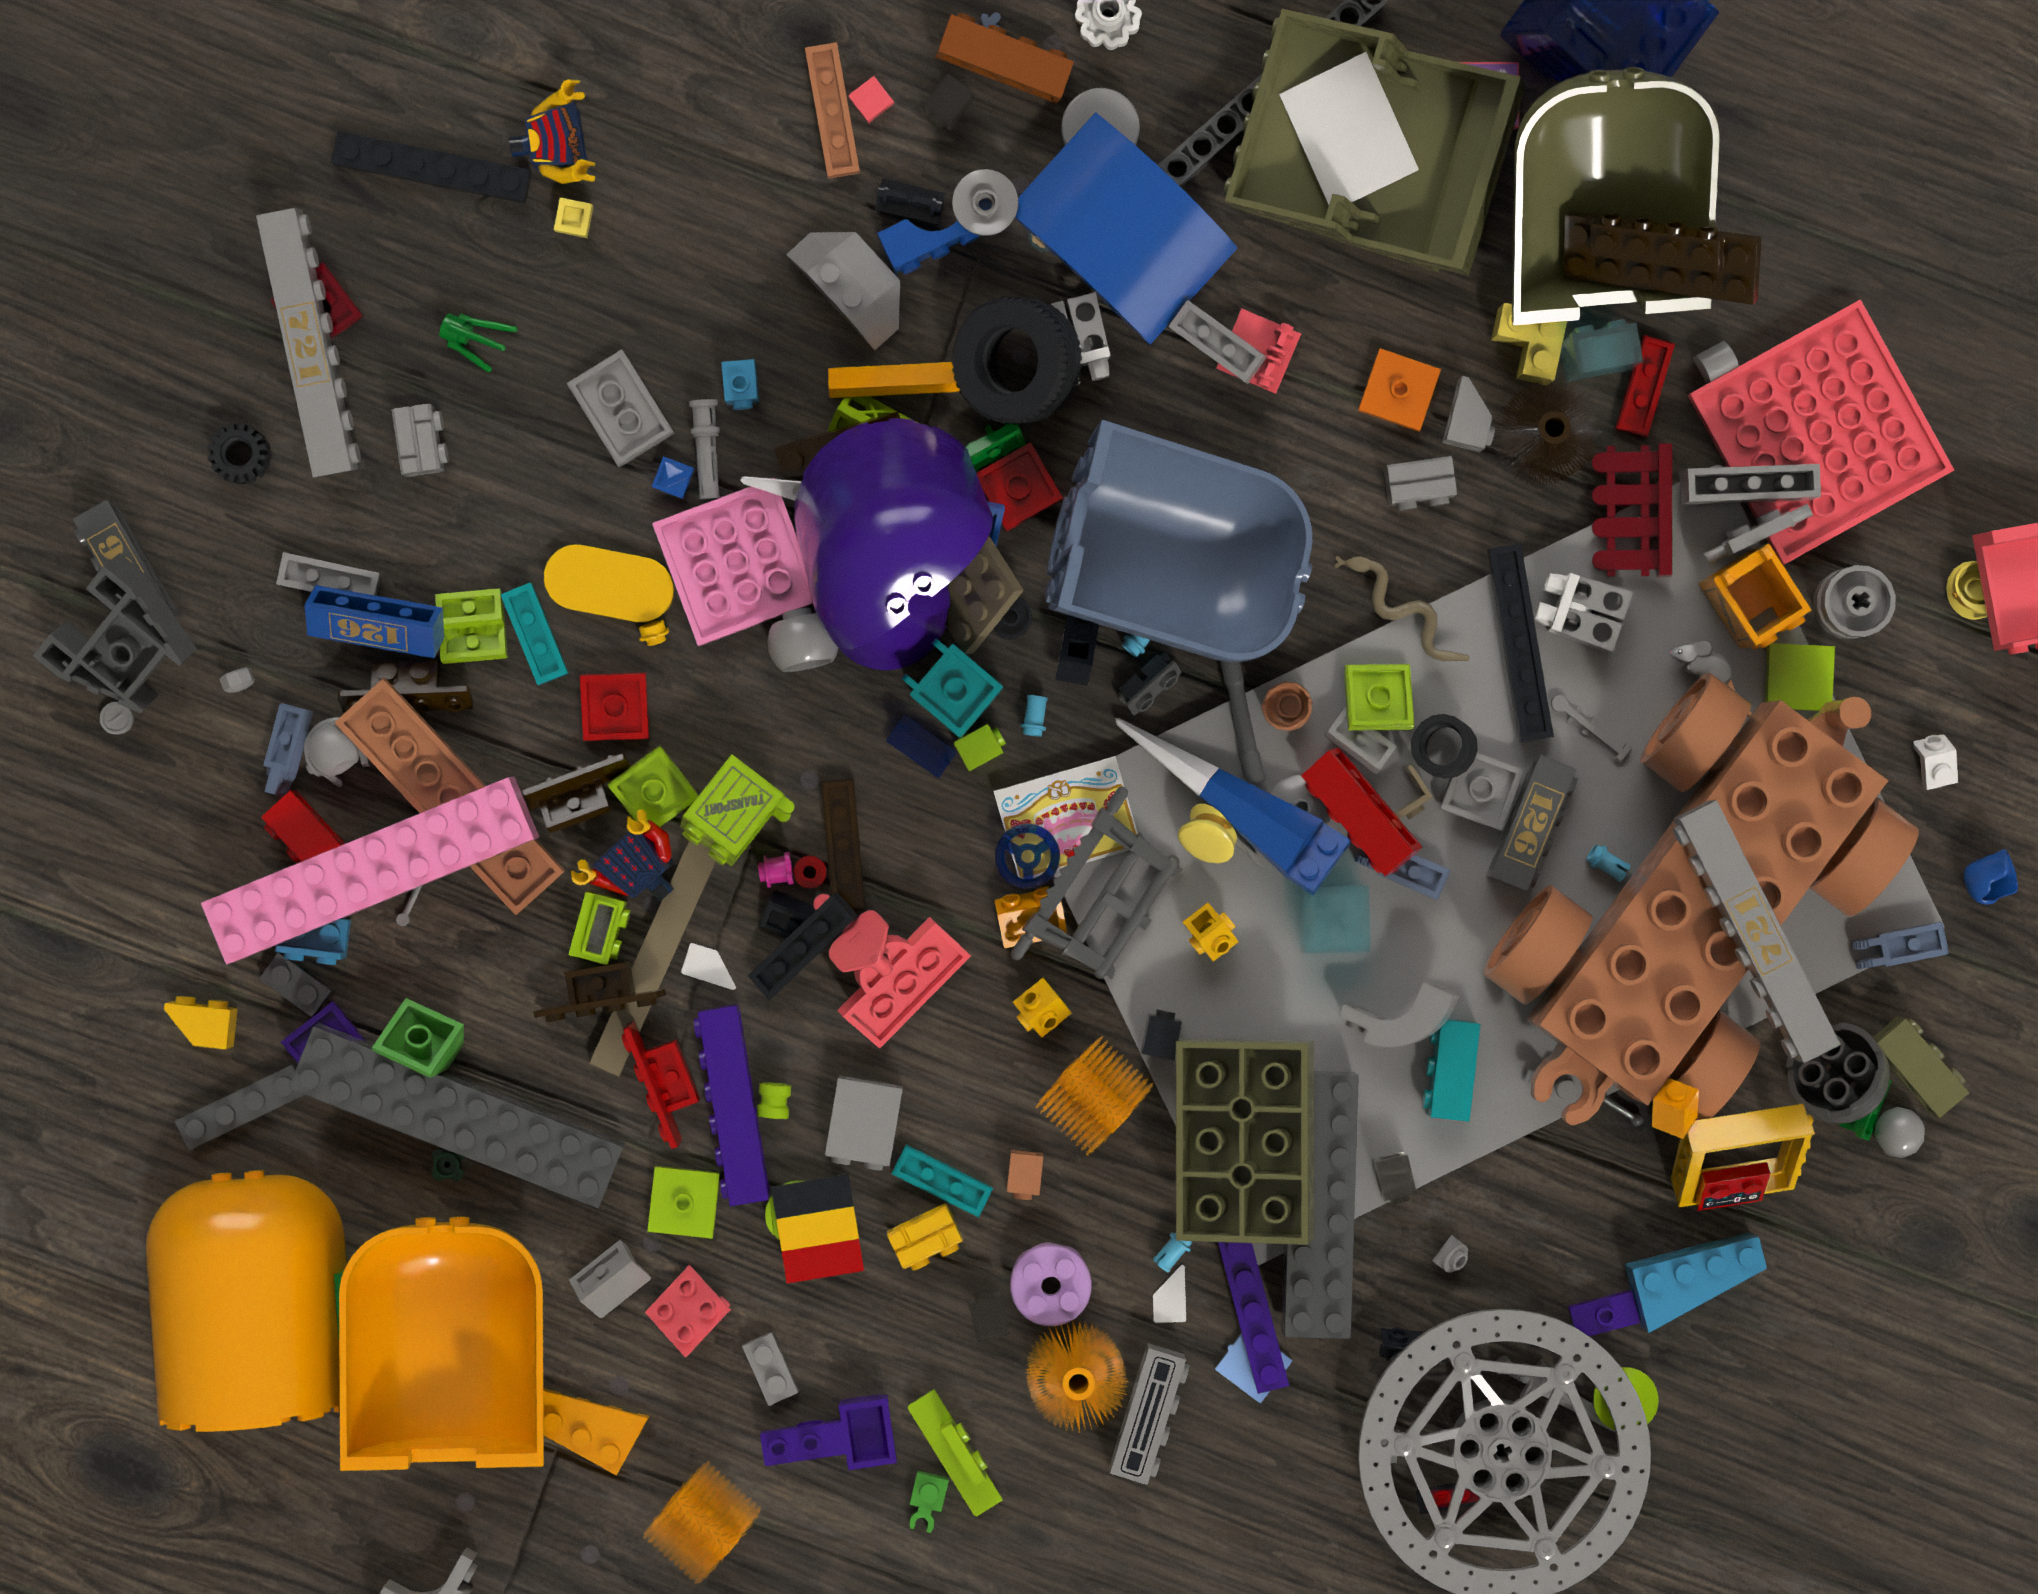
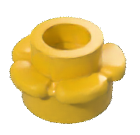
(653, 632)

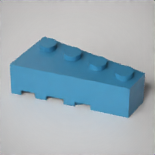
(1688, 1277)

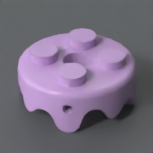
(1050, 1261)

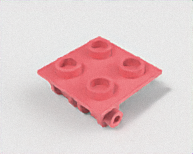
(1273, 341)
(688, 1311)

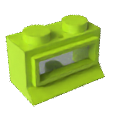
(599, 928)

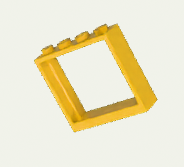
(1740, 1130)

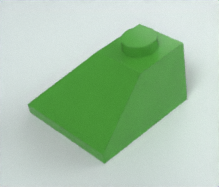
(421, 1039)

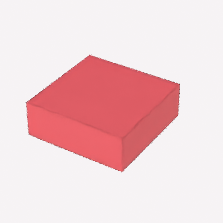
(871, 99)

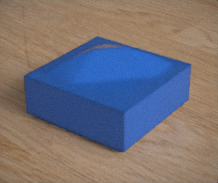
(673, 477)

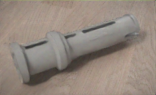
(705, 434)

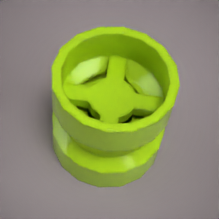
(773, 1100)

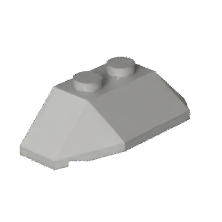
(852, 282)

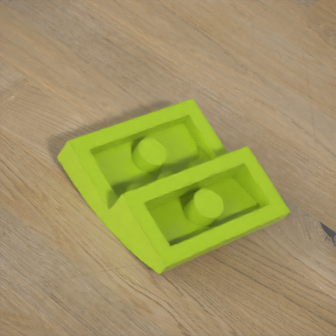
(472, 626)

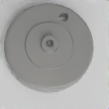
(1109, 105)

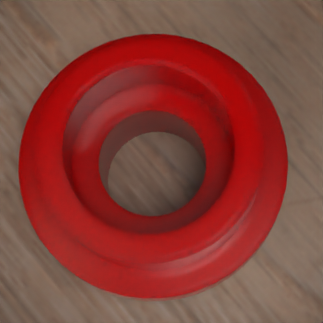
(820, 872)

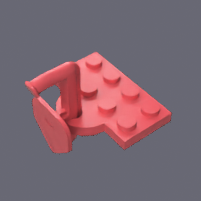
(891, 971)

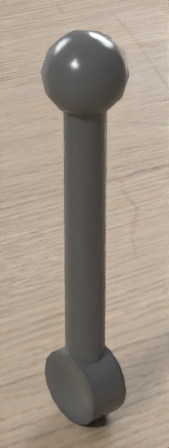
(1636, 1119)

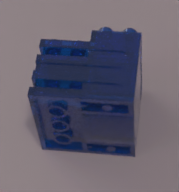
(1593, 35)

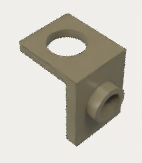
(1414, 806)

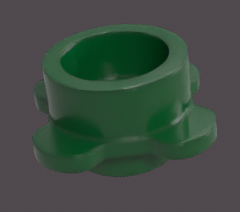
(440, 1171)

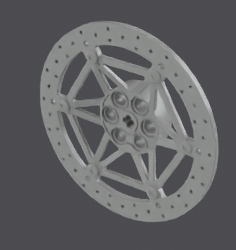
(1515, 1444)

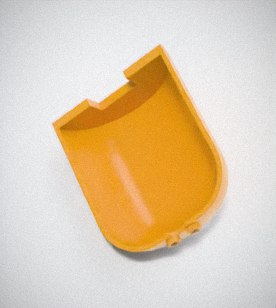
(245, 1303)
(441, 1349)

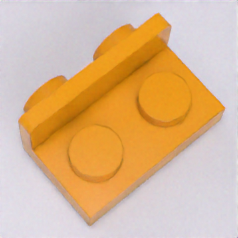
(1015, 910)

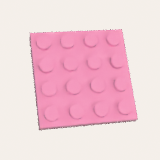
(734, 562)

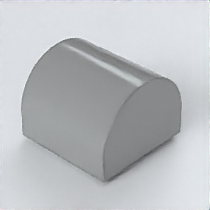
(1716, 361)

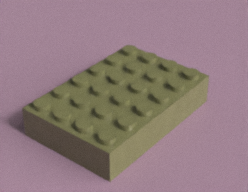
(1245, 1141)

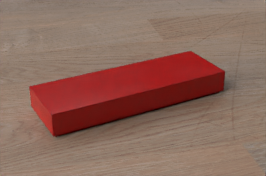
(1645, 387)

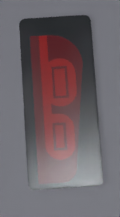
(1442, 1496)

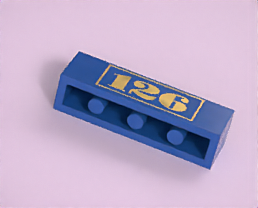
(374, 621)

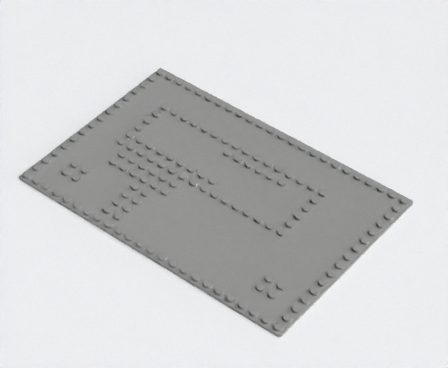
(1279, 993)

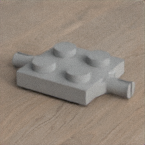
(1767, 525)

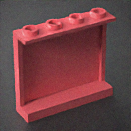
(2010, 585)

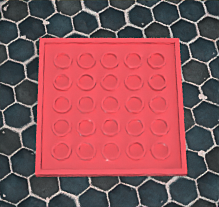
(1831, 403)

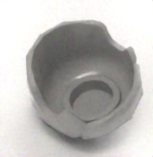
(1899, 1132)

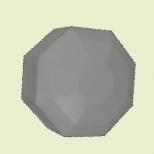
(237, 680)

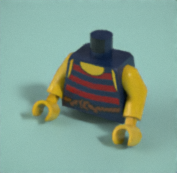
(556, 137)

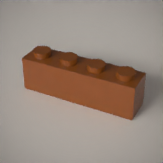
(1004, 58)

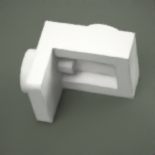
(1937, 761)

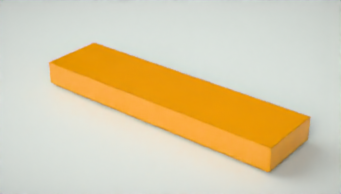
(891, 380)

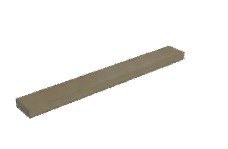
(657, 952)

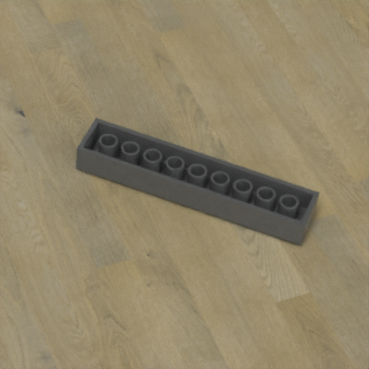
(457, 1116)

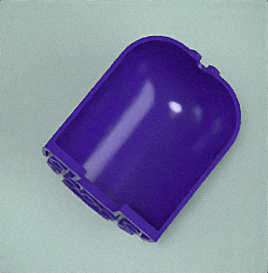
(885, 519)

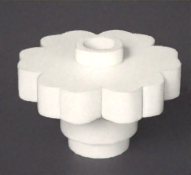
(1107, 30)

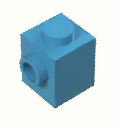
(740, 383)

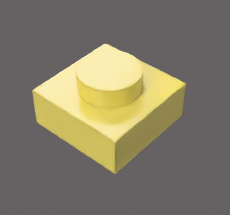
(573, 217)

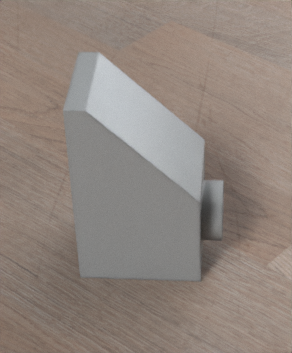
(1468, 419)

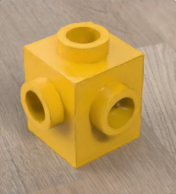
(1210, 932)
(1041, 1008)

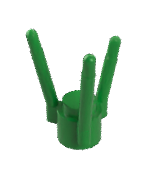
(458, 331)

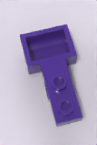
(861, 1434)

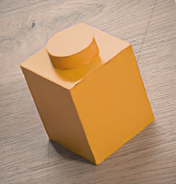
(1675, 1108)

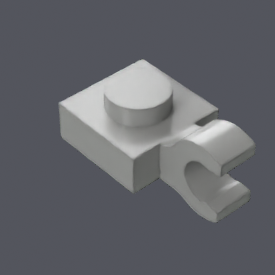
(1565, 1089)

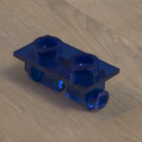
(921, 746)

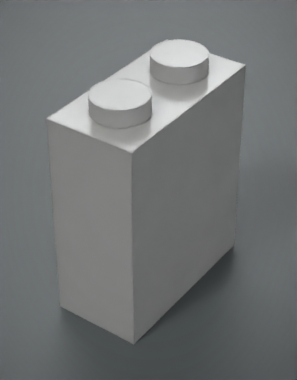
(863, 1122)

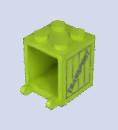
(733, 811)

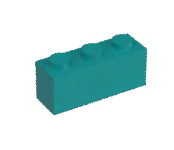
(1452, 1070)

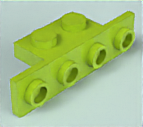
(954, 1452)

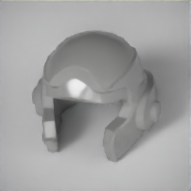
(331, 751)

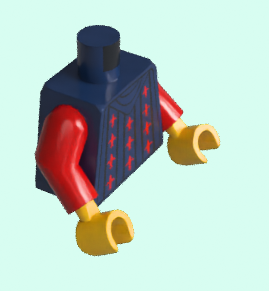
(632, 862)

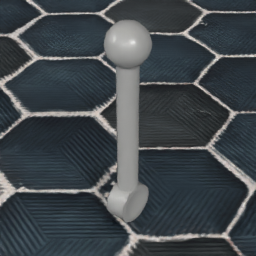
(403, 918)

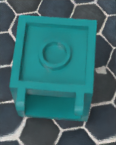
(955, 690)

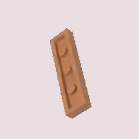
(832, 110)

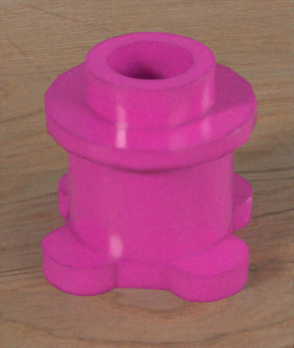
(776, 870)

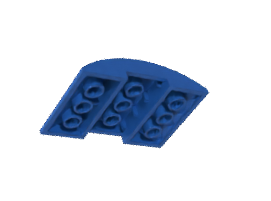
(1123, 227)

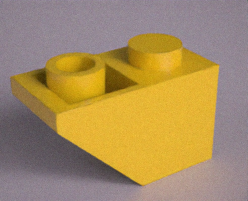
(204, 1024)

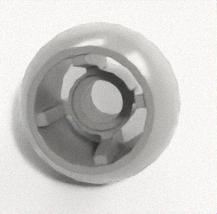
(800, 642)

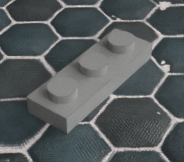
(1217, 341)
(306, 572)

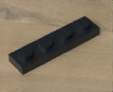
(803, 945)

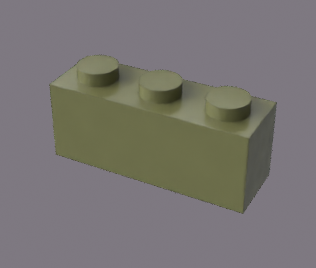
(1921, 1066)

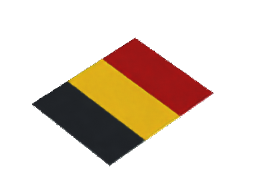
(817, 1228)

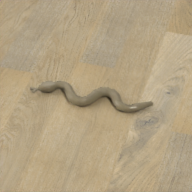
(1363, 564)

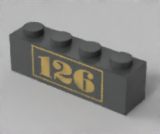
(108, 535)
(1531, 823)

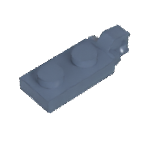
(286, 748)

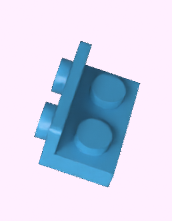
(325, 943)

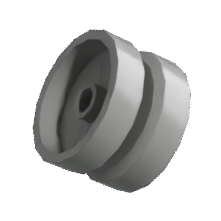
(1873, 599)

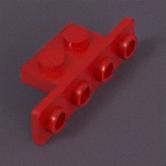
(665, 1078)

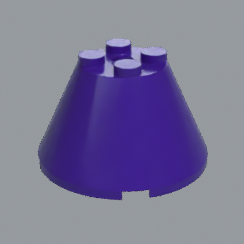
(910, 638)

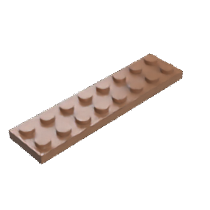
(432, 775)

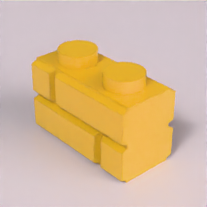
(924, 1237)

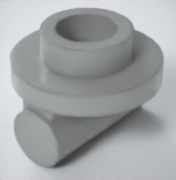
(1452, 1255)

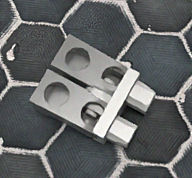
(1090, 330)
(1574, 606)

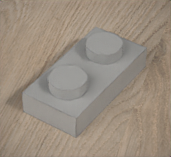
(1364, 745)
(770, 1368)

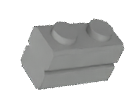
(419, 440)
(1419, 482)

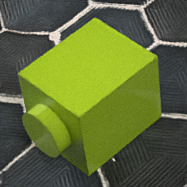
(980, 746)

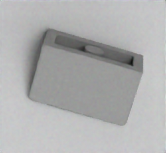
(609, 1280)

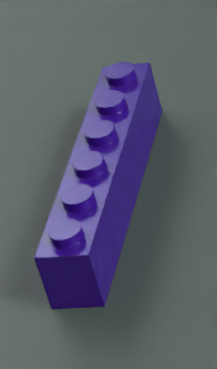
(733, 1105)

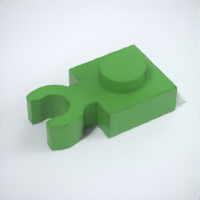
(927, 1495)

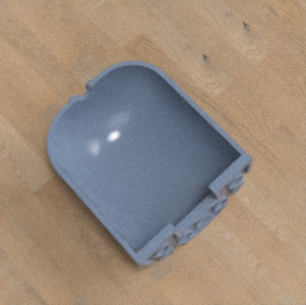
(1179, 547)

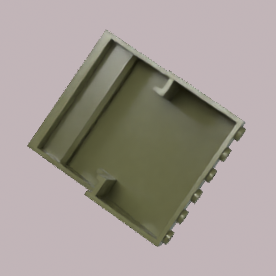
(1451, 118)

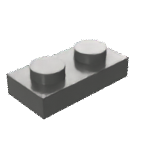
(296, 984)

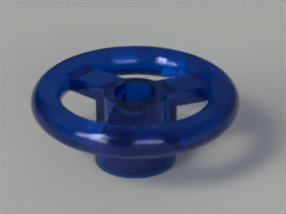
(1048, 842)

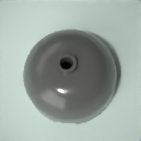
(1825, 1079)

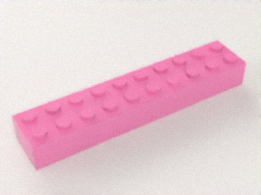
(370, 870)

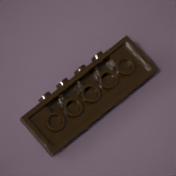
(1662, 256)

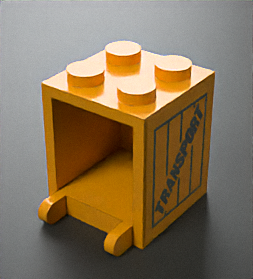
(1748, 589)

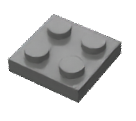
(1483, 792)

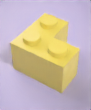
(1539, 341)

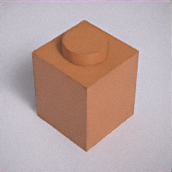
(1024, 1174)

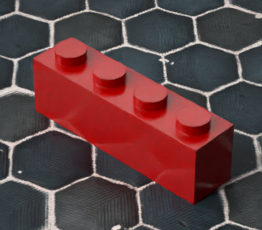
(1361, 812)
(300, 827)

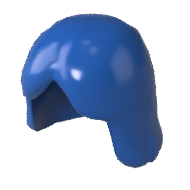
(1991, 878)

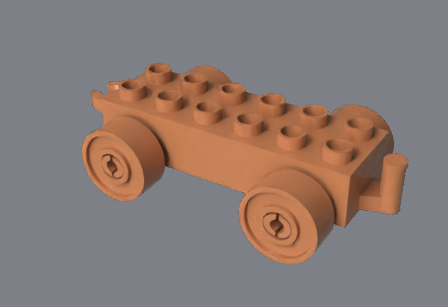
(1657, 965)

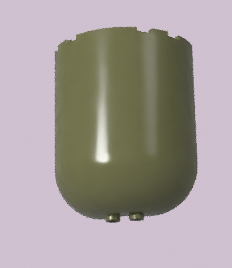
(1602, 147)

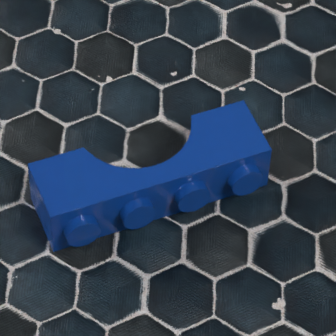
(909, 245)

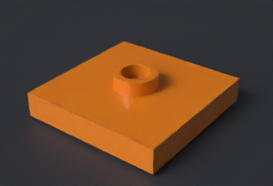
(1399, 390)

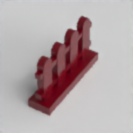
(1635, 527)

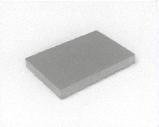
(620, 408)

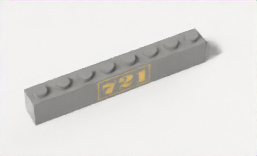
(308, 341)
(1756, 932)

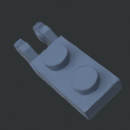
(1417, 875)
(1904, 945)

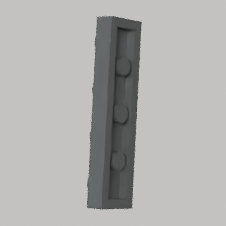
(238, 1108)

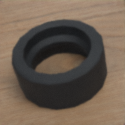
(1425, 731)

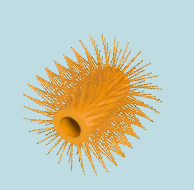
(1094, 1095)
(1079, 1387)
(709, 1528)

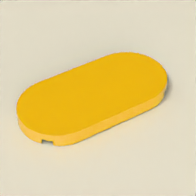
(608, 583)

